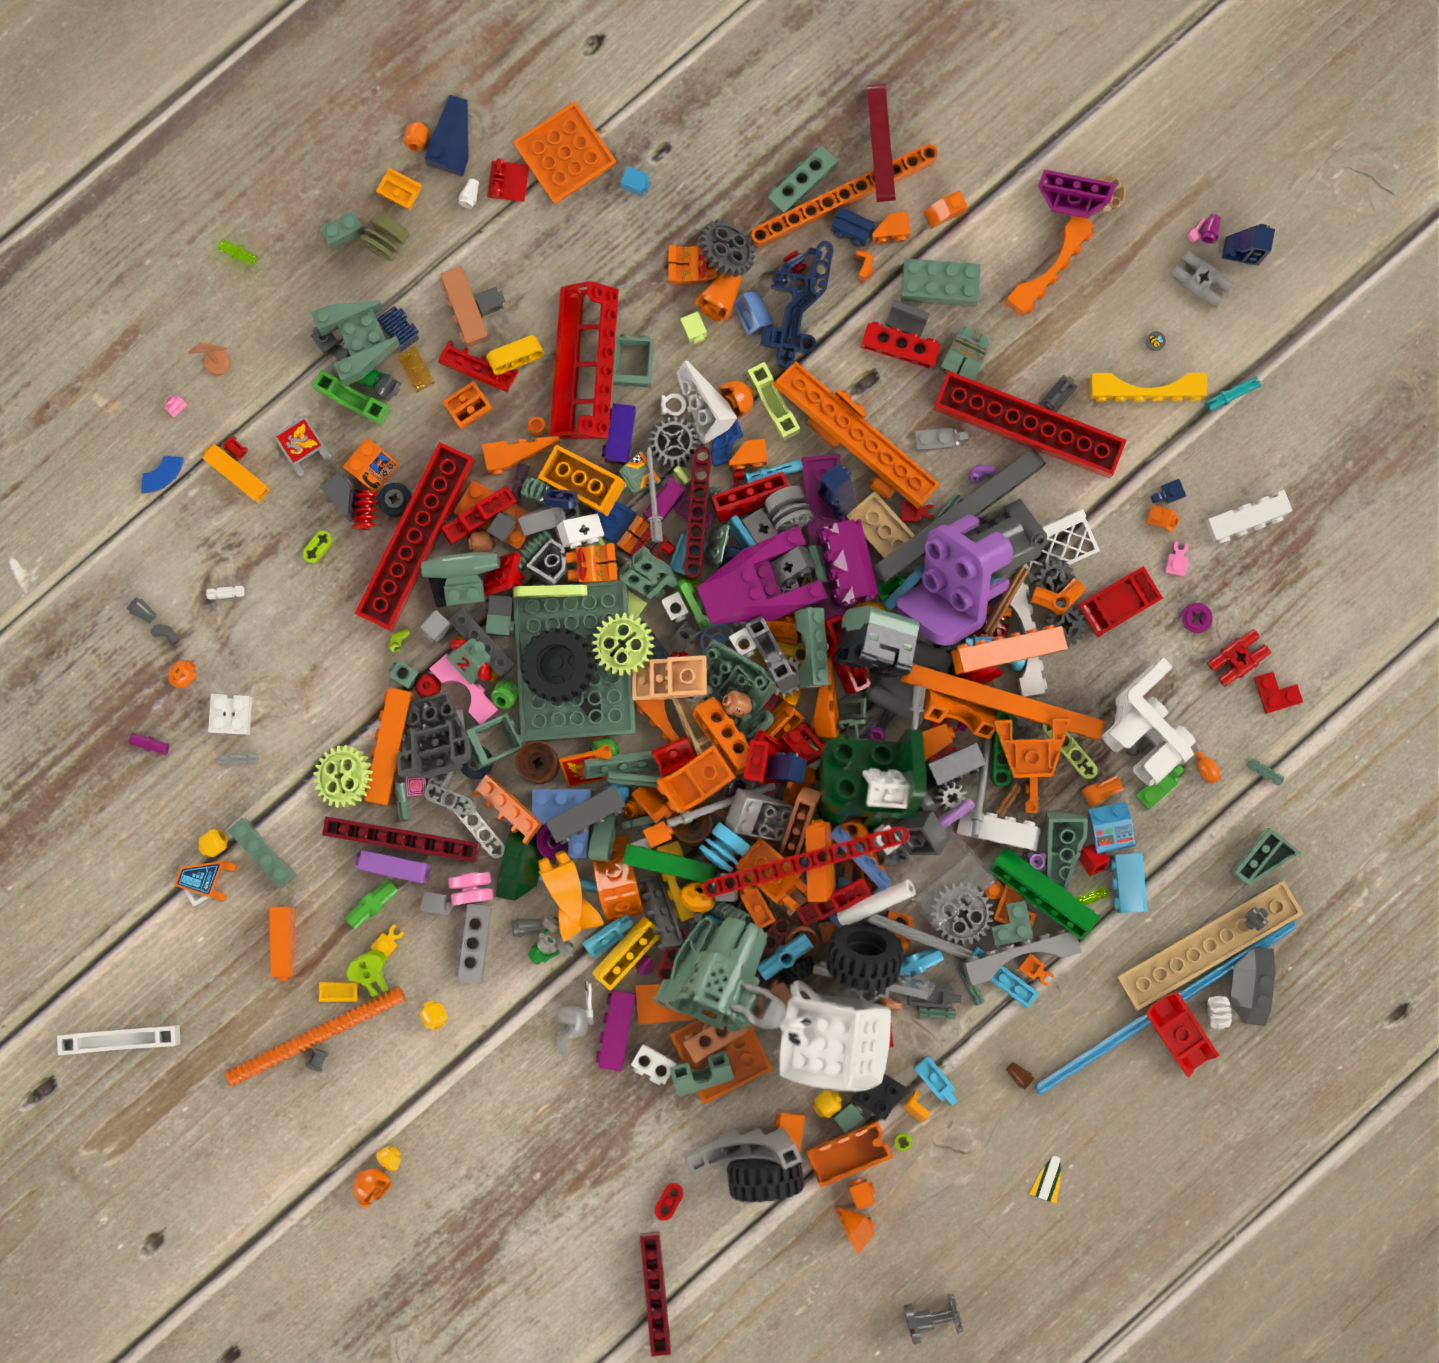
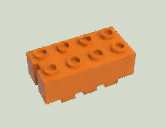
(848, 1153)

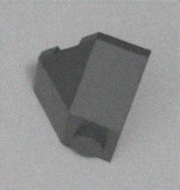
(548, 563)

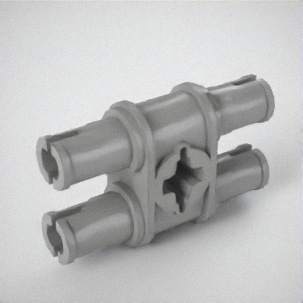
(1212, 276)

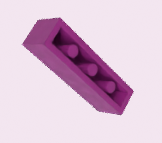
(616, 1031)

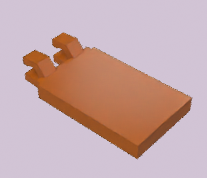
(779, 889)
(651, 1012)

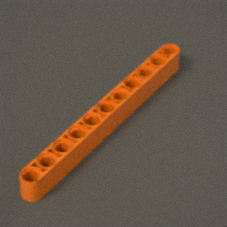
(837, 202)
(1003, 701)

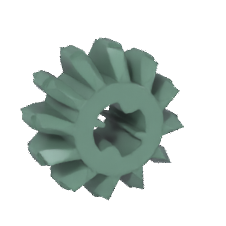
(534, 489)

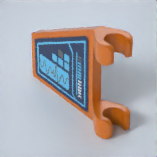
(203, 878)

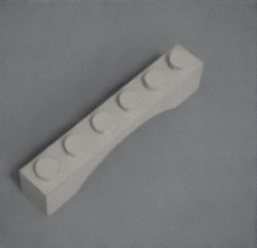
(983, 969)

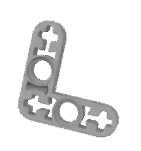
(441, 787)

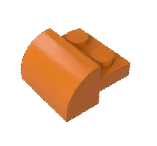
(467, 405)

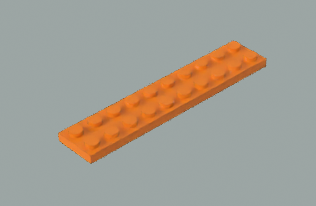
(856, 434)

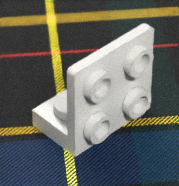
(886, 788)

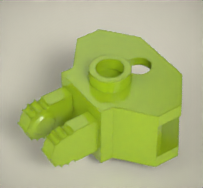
(369, 972)

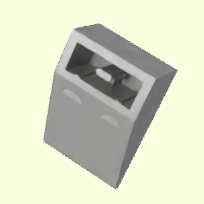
(758, 815)

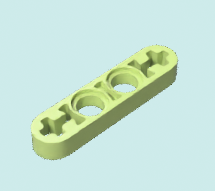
(549, 591)
(1067, 750)

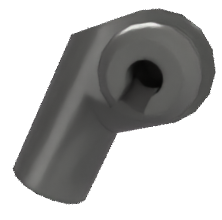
(164, 630)

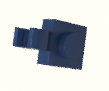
(1170, 492)

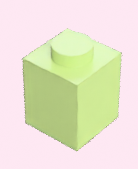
(694, 328)

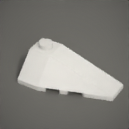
(708, 407)

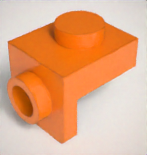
(867, 268)
(1163, 518)

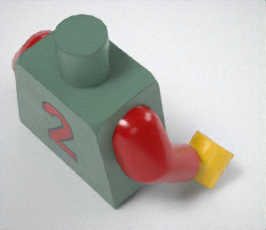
(471, 660)

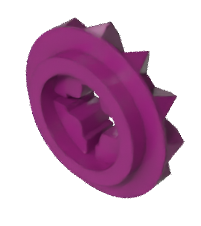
(1206, 619)

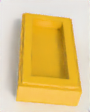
(338, 991)

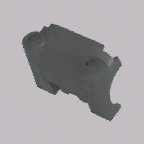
(1020, 529)
(897, 696)

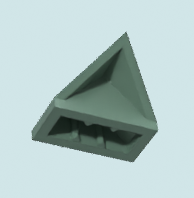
(853, 706)

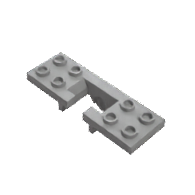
(905, 985)

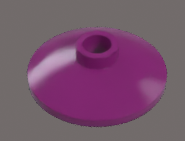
(545, 848)

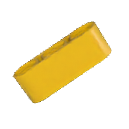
(515, 354)

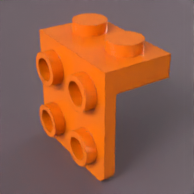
(653, 803)

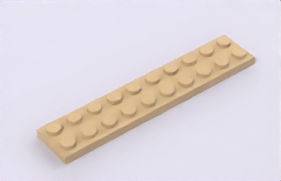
(1207, 946)

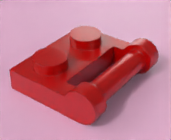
(796, 743)

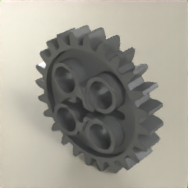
(726, 248)

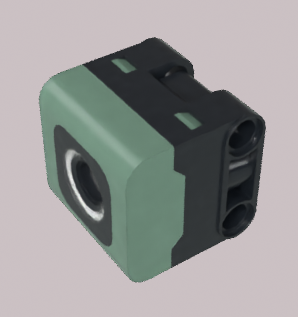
(877, 641)

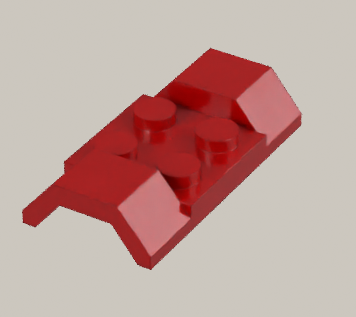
(1181, 1032)

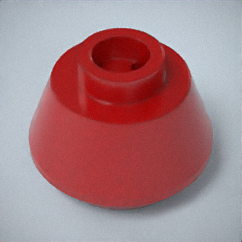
(425, 679)

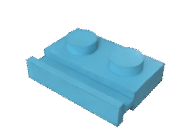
(678, 558)

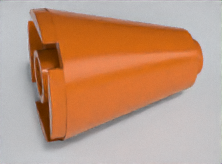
(719, 297)

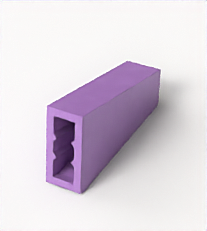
(393, 866)

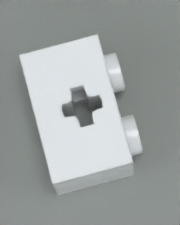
(589, 527)

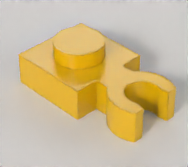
(386, 943)

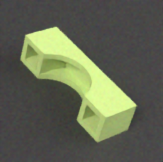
(771, 399)

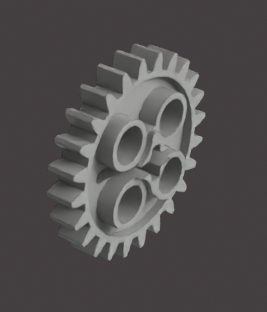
(978, 904)

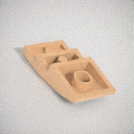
(670, 678)

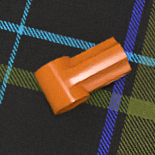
(1099, 791)

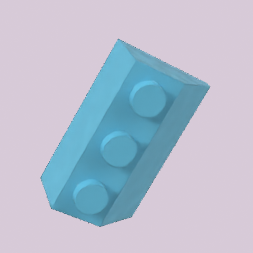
(1129, 883)

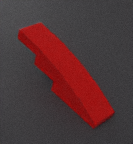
(478, 515)
(839, 900)

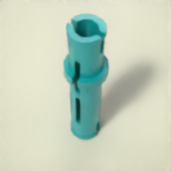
(1226, 396)

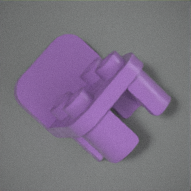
(956, 582)

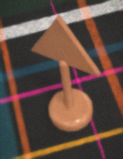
(216, 360)

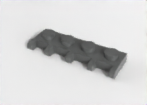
(662, 912)

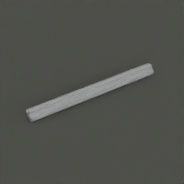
(919, 936)

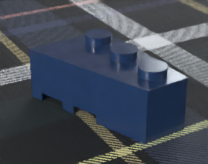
(1249, 245)

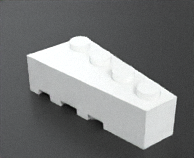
(1248, 517)
(1002, 831)

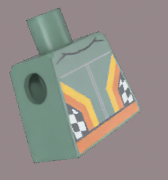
(636, 475)

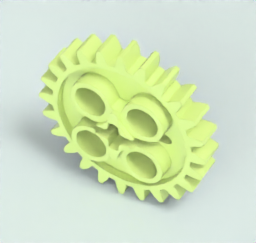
(612, 631)
(343, 776)

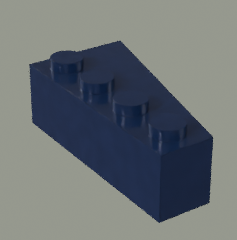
(838, 490)

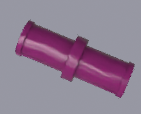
(149, 744)

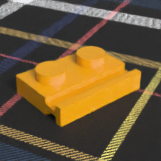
(399, 189)

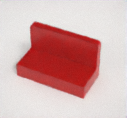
(757, 761)

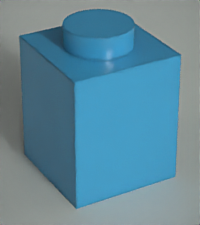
(635, 181)

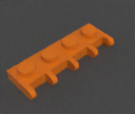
(508, 807)

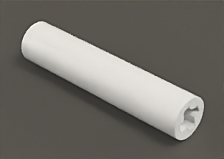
(877, 902)

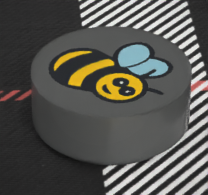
(1155, 341)

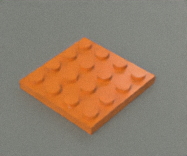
(564, 152)
(744, 1054)

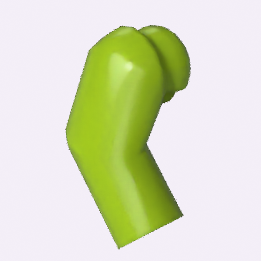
(397, 638)

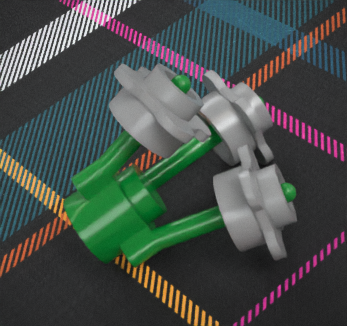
(547, 943)

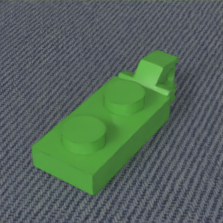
(694, 604)
(1152, 794)

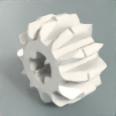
(950, 792)
(1219, 1012)

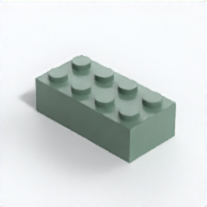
(940, 282)

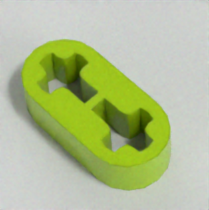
(314, 544)

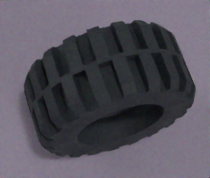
(535, 653)
(864, 957)
(763, 1180)

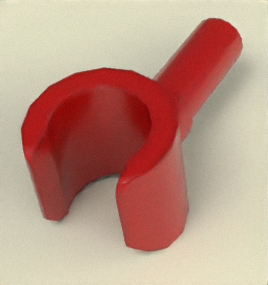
(737, 475)

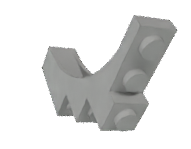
(732, 1146)

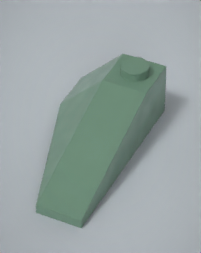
(1064, 840)

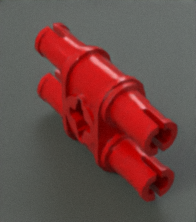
(1247, 662)

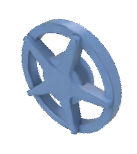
(717, 636)

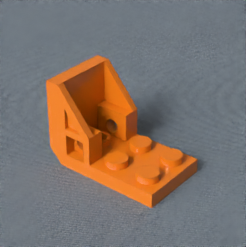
(617, 884)

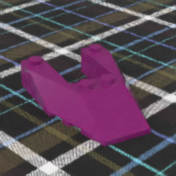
(748, 587)

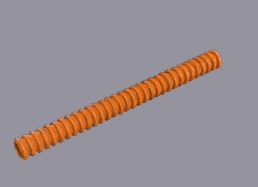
(314, 1036)

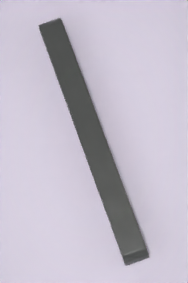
(972, 505)

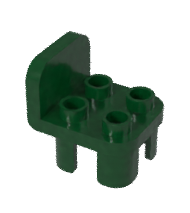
(846, 789)

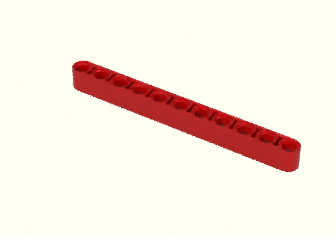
(796, 864)

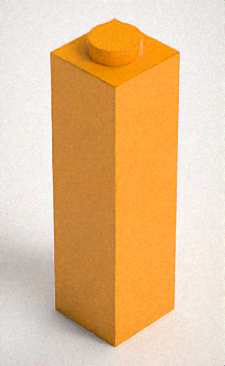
(235, 473)

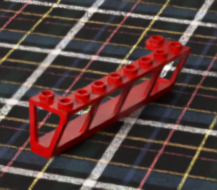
(567, 362)

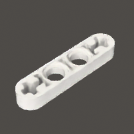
(475, 830)

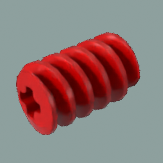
(364, 509)

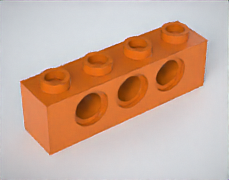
(714, 730)

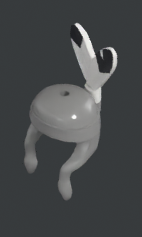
(774, 1015)
(576, 1021)

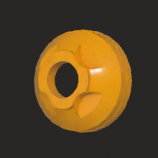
(696, 901)

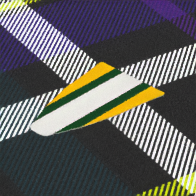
(1048, 1181)

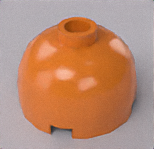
(738, 396)
(370, 1185)

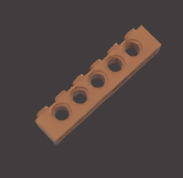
(699, 1052)

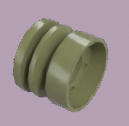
(385, 234)

